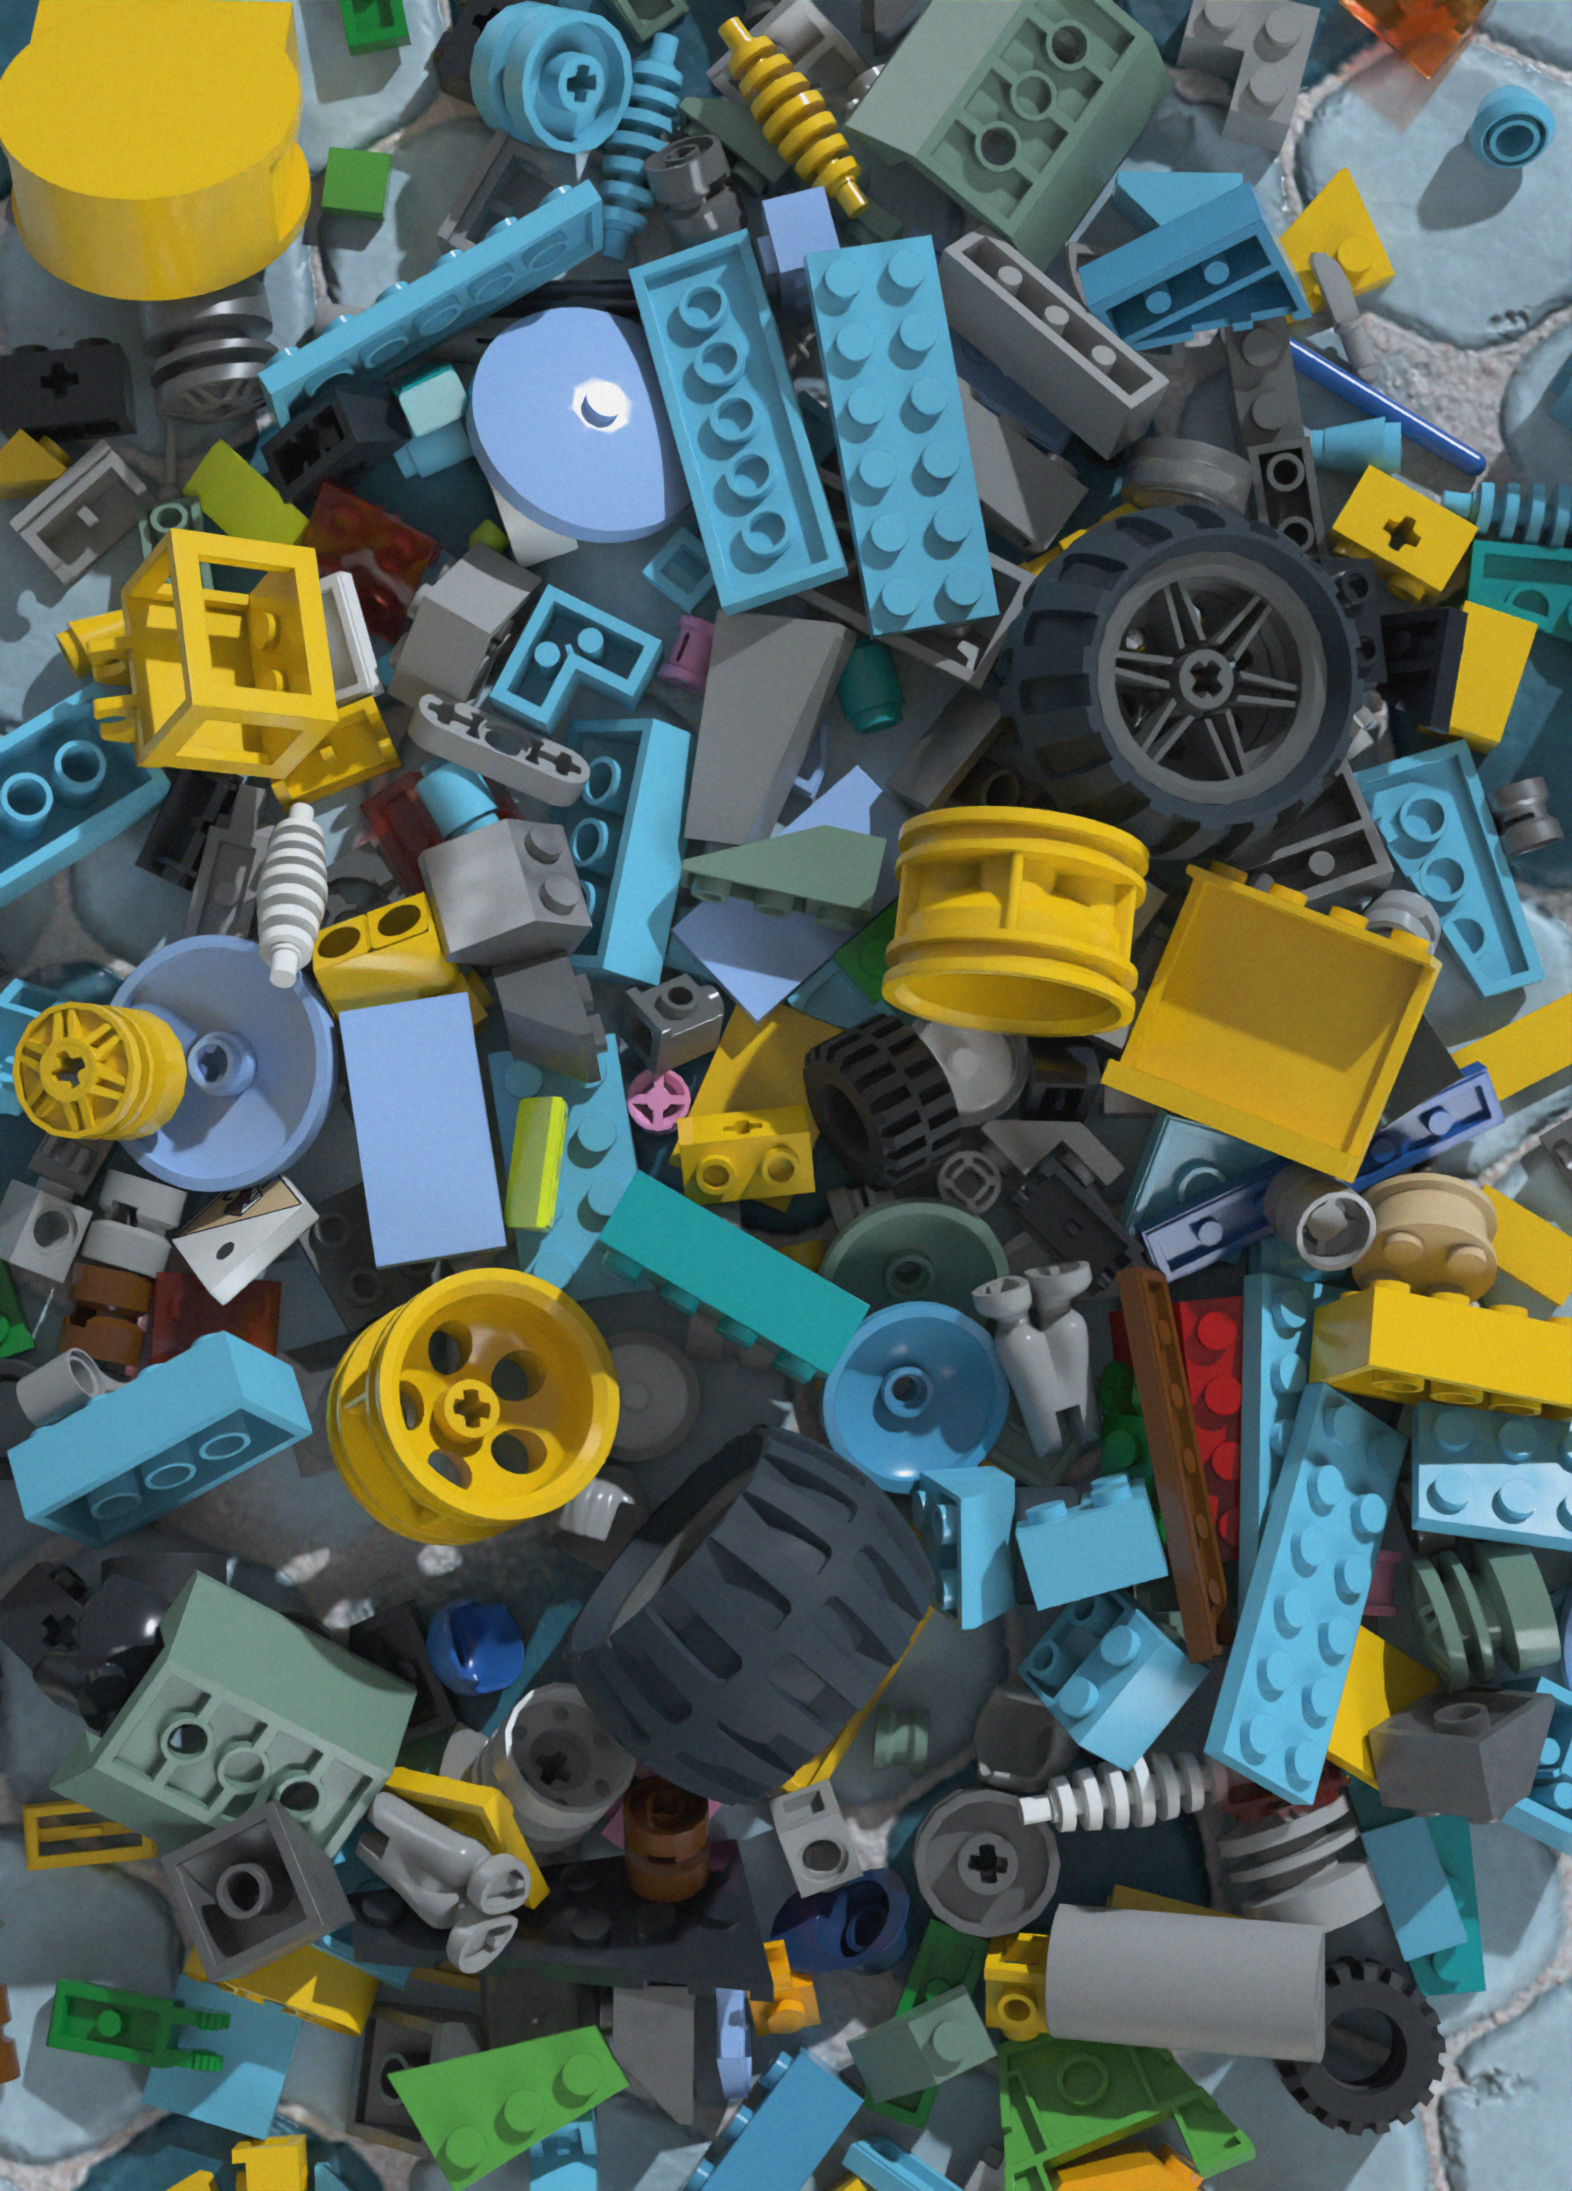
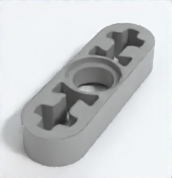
(466, 737)

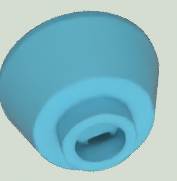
(1511, 128)

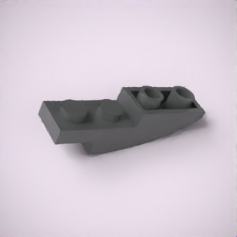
(1271, 433)

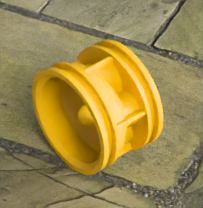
(1016, 921)
(562, 1420)

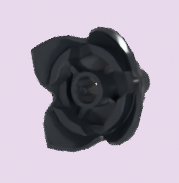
(114, 1652)

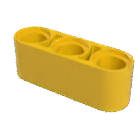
(309, 1985)

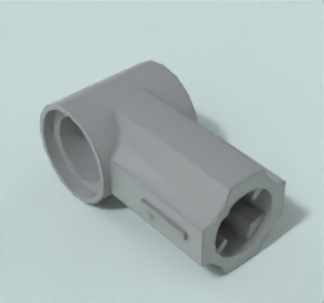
(65, 1386)

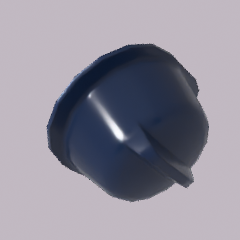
(852, 1928)

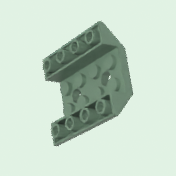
(995, 70)
(272, 1713)

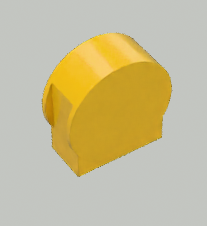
(156, 143)

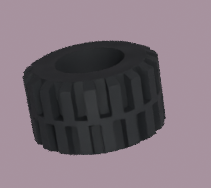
(881, 1102)
(1405, 2074)

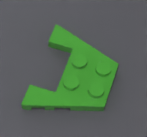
(1085, 2094)

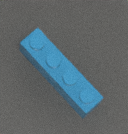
(785, 2131)

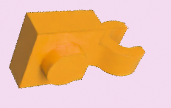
(794, 1997)

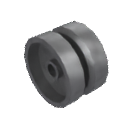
(993, 1898)

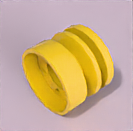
(99, 1072)

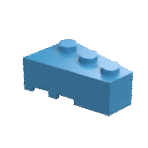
(1196, 275)

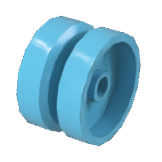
(551, 76)

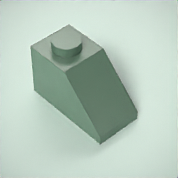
(922, 2046)

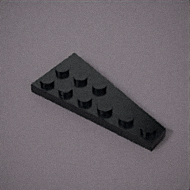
(598, 1931)

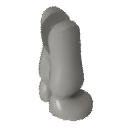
(1046, 1362)
(447, 1879)

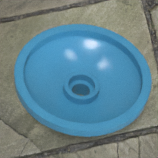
(944, 1416)

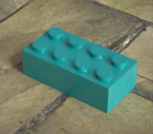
(731, 1278)

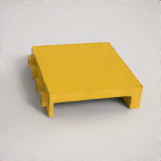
(1277, 1021)

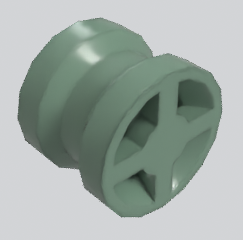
(900, 1739)

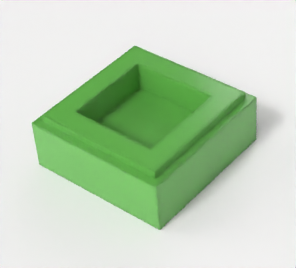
(357, 183)

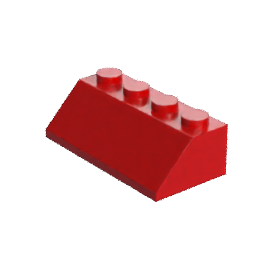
(1212, 1362)

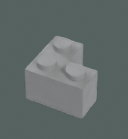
(1263, 50)
(461, 626)

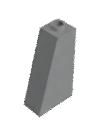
(758, 721)

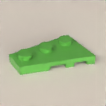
(506, 2099)

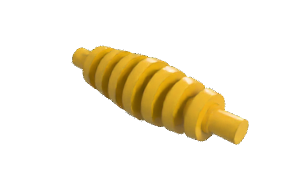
(793, 116)

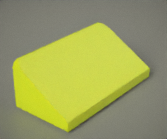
(243, 500)
(536, 1164)

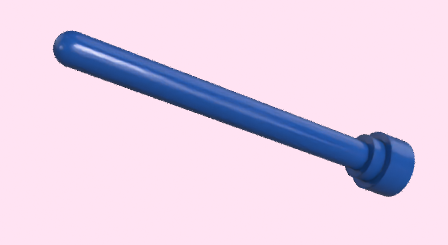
(1379, 405)

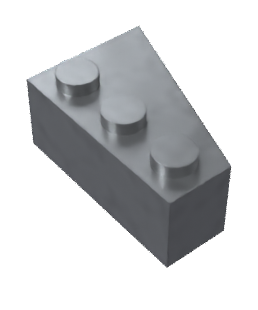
(1323, 853)

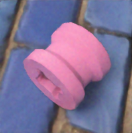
(658, 1094)

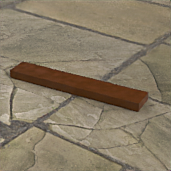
(1177, 1465)

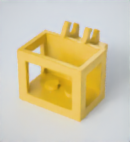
(220, 672)

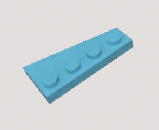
(1451, 855)

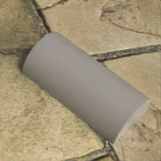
(1187, 1982)

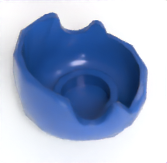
(475, 1647)

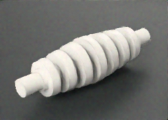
(291, 895)
(1139, 1794)

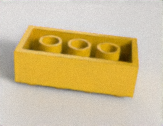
(1443, 1352)

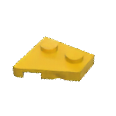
(1343, 230)

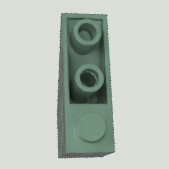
(806, 872)

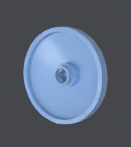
(577, 426)
(254, 1059)

